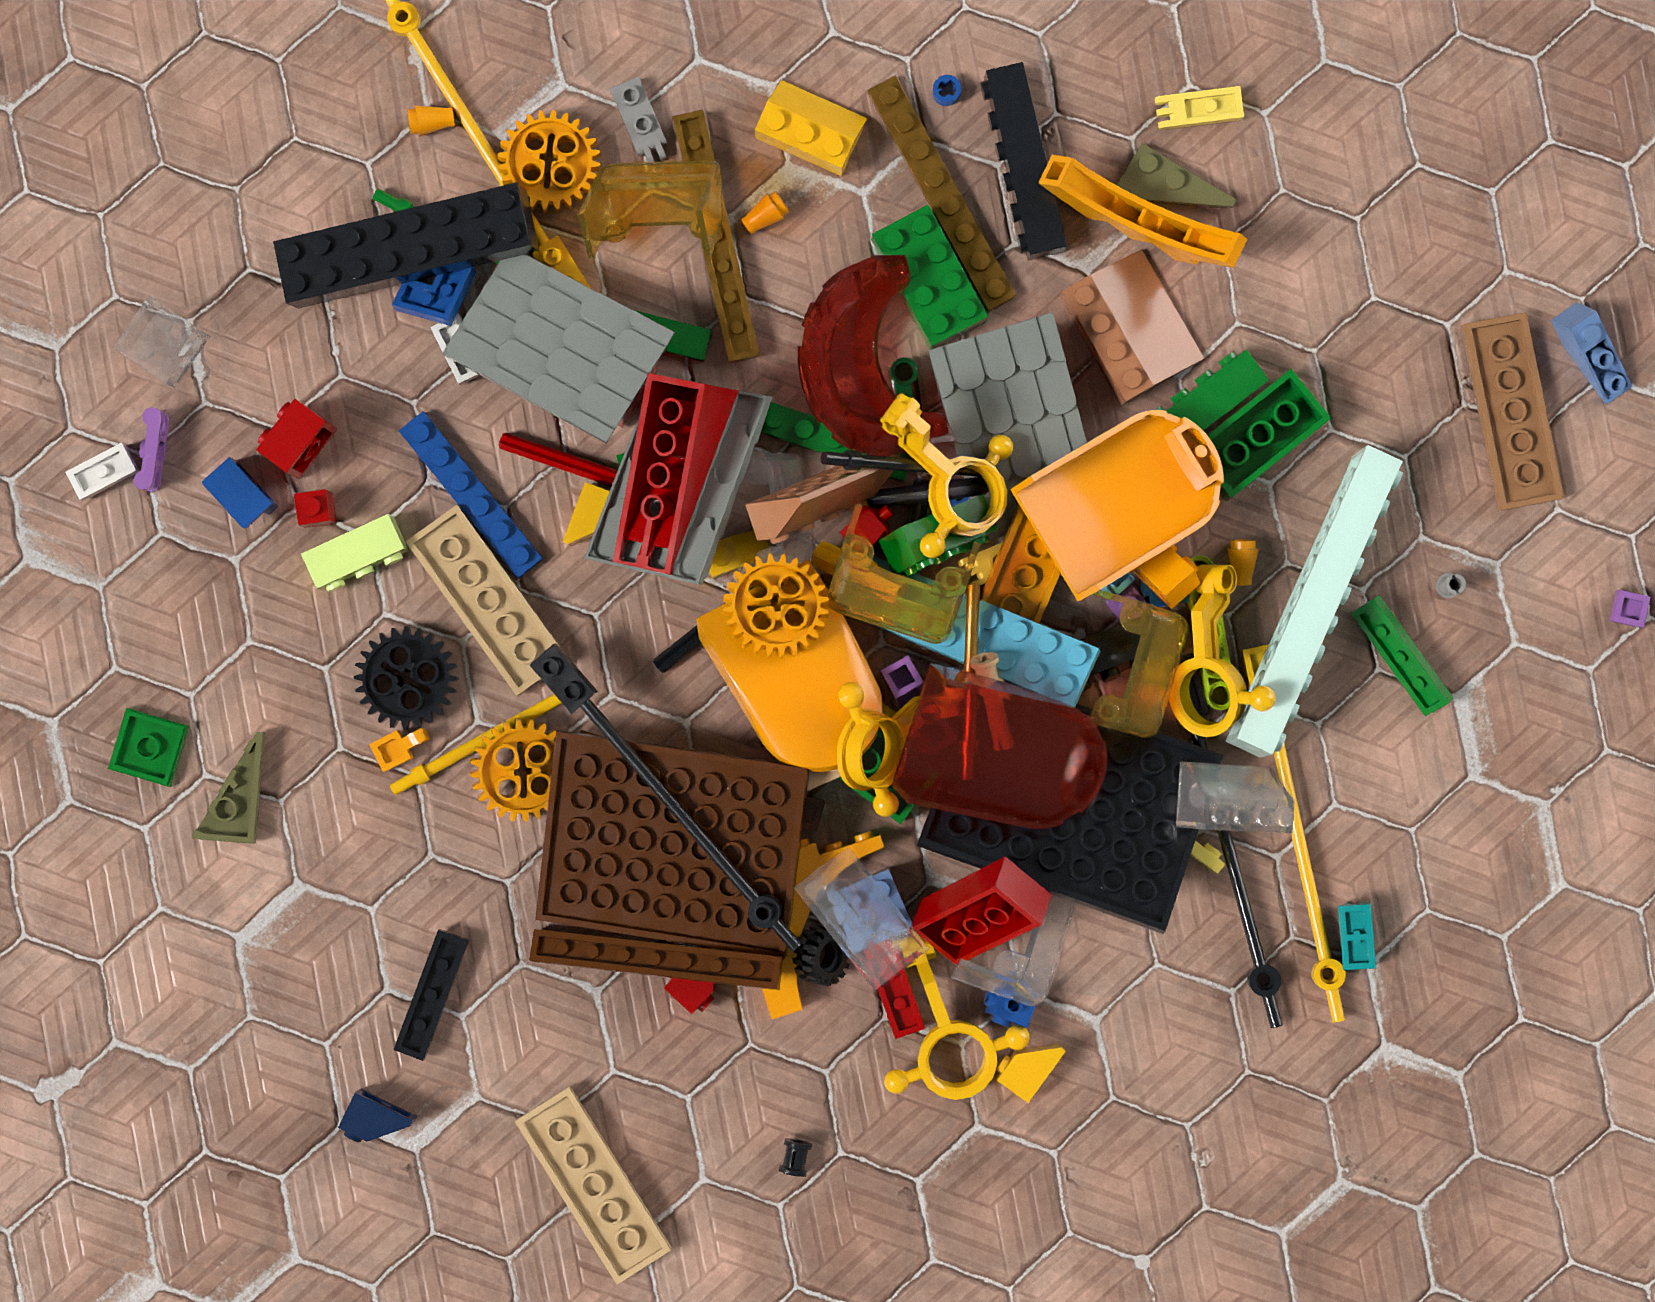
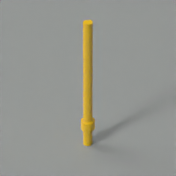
(422, 773)

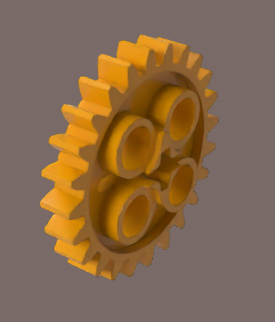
(577, 163)
(780, 634)
(493, 773)

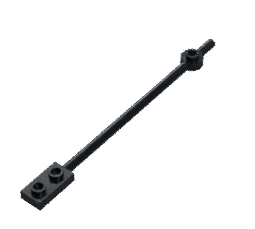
(575, 693)
(1260, 967)

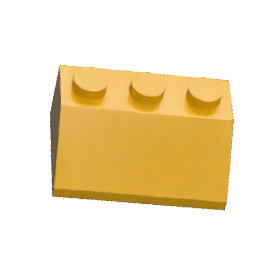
(809, 127)

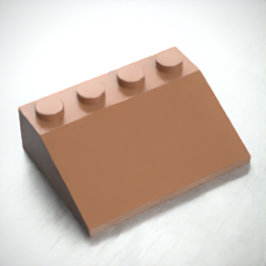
(1130, 326)
(813, 499)

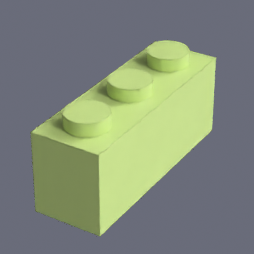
(355, 553)

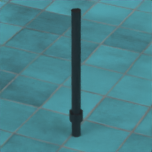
(856, 460)

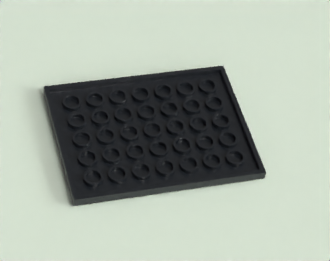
(1113, 855)

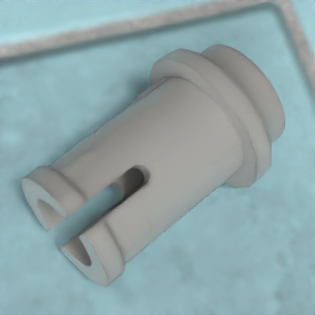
(1444, 589)

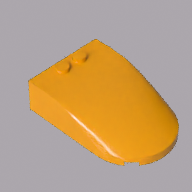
(1123, 498)
(795, 697)

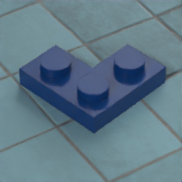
(436, 301)

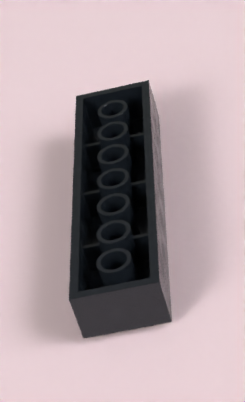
(406, 245)

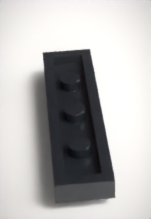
(431, 994)

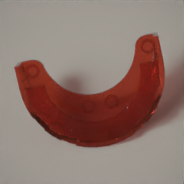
(841, 359)

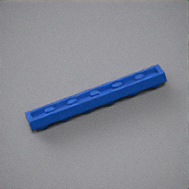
(471, 494)

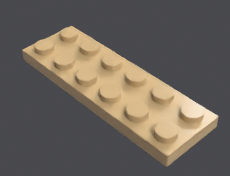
(483, 596)
(593, 1185)

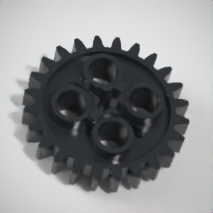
(392, 703)

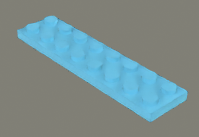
(1027, 651)

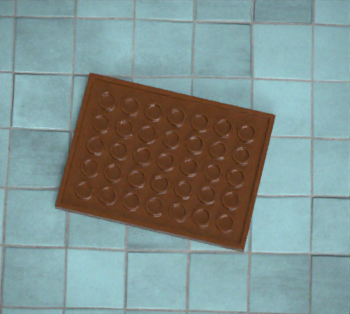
(633, 869)

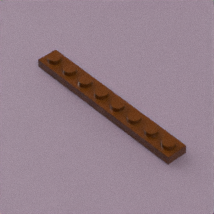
(657, 959)

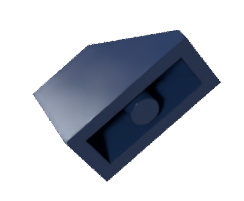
(373, 1117)

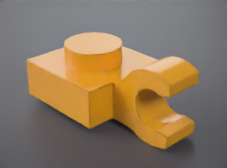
(395, 749)

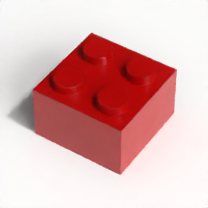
(295, 438)

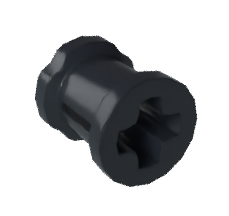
(795, 1157)

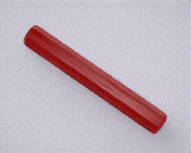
(557, 459)

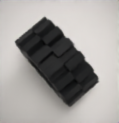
(809, 954)

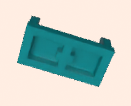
(1357, 936)

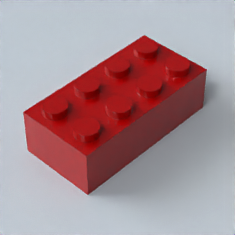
(981, 911)

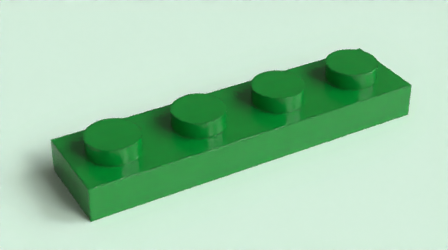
(1402, 655)

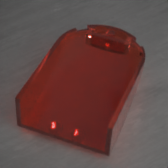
(998, 752)

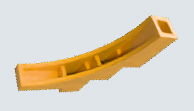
(1139, 219)
(788, 998)

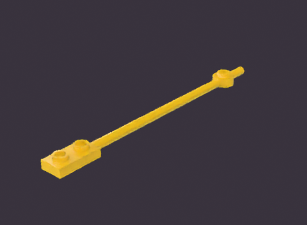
(552, 251)
(1251, 661)

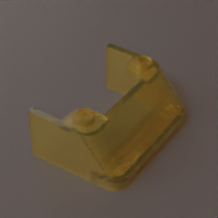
(653, 196)
(893, 599)
(1152, 671)

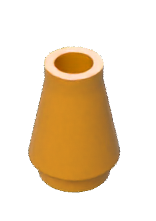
(429, 119)
(765, 213)
(1243, 558)

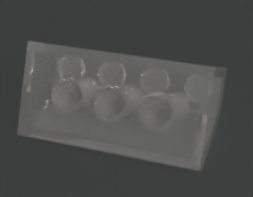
(1233, 799)
(861, 918)

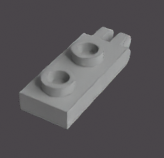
(639, 118)

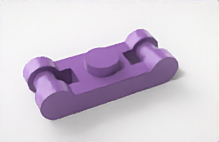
(152, 450)

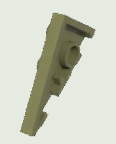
(1162, 180)
(236, 808)

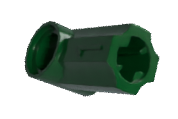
(908, 388)

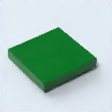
(148, 747)

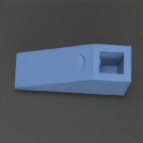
(1592, 350)

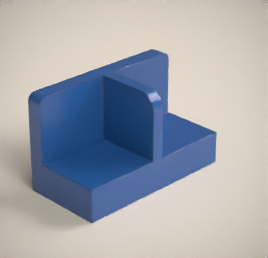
(238, 493)

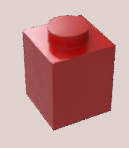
(315, 508)

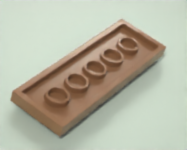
(1512, 411)

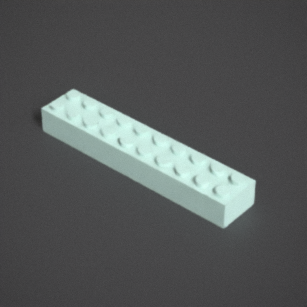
(1316, 598)

